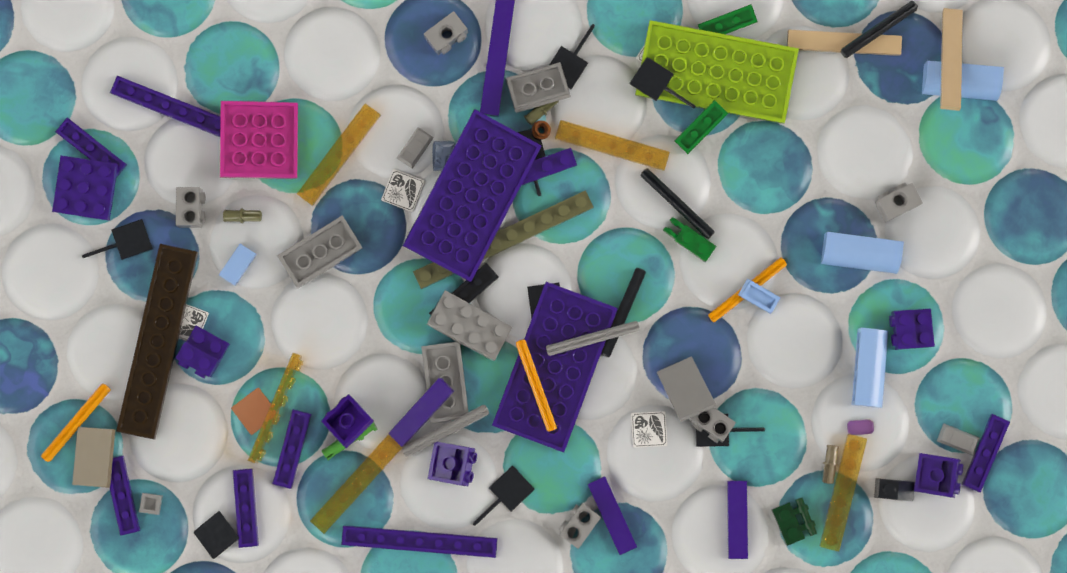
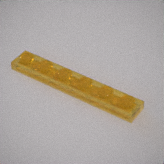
(612, 145)
(338, 154)
(272, 417)
(356, 484)
(843, 492)

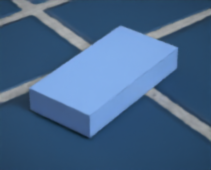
(237, 264)
(759, 296)

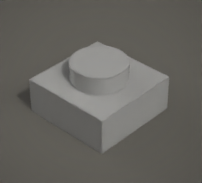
(150, 503)

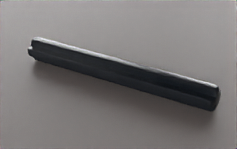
(879, 29)
(677, 203)
(624, 308)

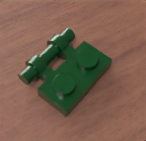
(788, 523)

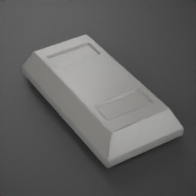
(415, 147)
(958, 439)

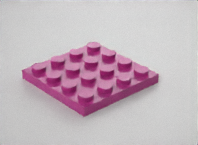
(259, 140)

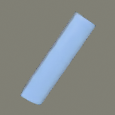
(977, 80)
(862, 252)
(870, 367)

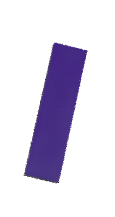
(87, 144)
(421, 412)
(292, 449)
(985, 453)
(123, 498)
(245, 508)
(612, 515)
(737, 519)

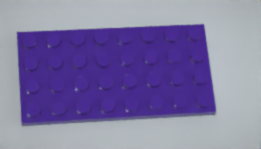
(472, 195)
(563, 376)

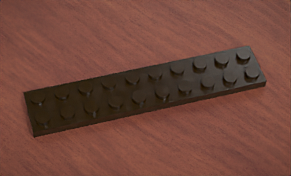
(157, 341)

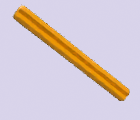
(735, 299)
(536, 385)
(75, 422)

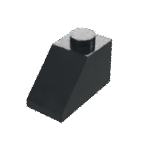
(894, 489)

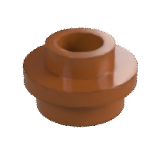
(541, 124)

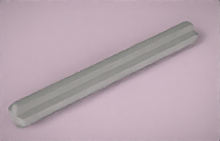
(592, 338)
(445, 430)

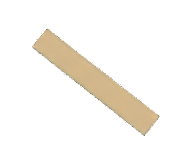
(836, 41)
(951, 59)

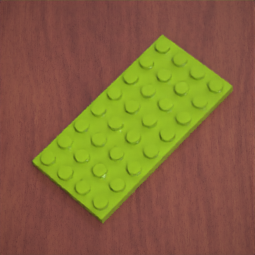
(737, 72)

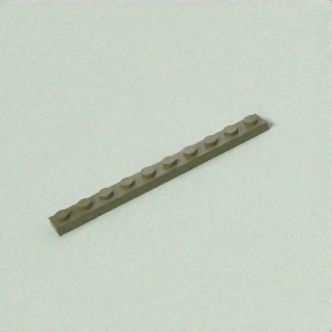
(516, 234)

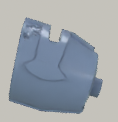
(440, 153)

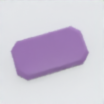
(860, 427)

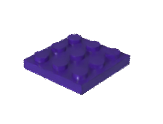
(85, 187)

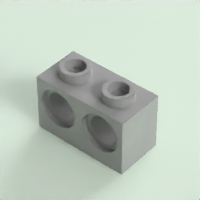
(183, 208)
(715, 418)
(584, 528)

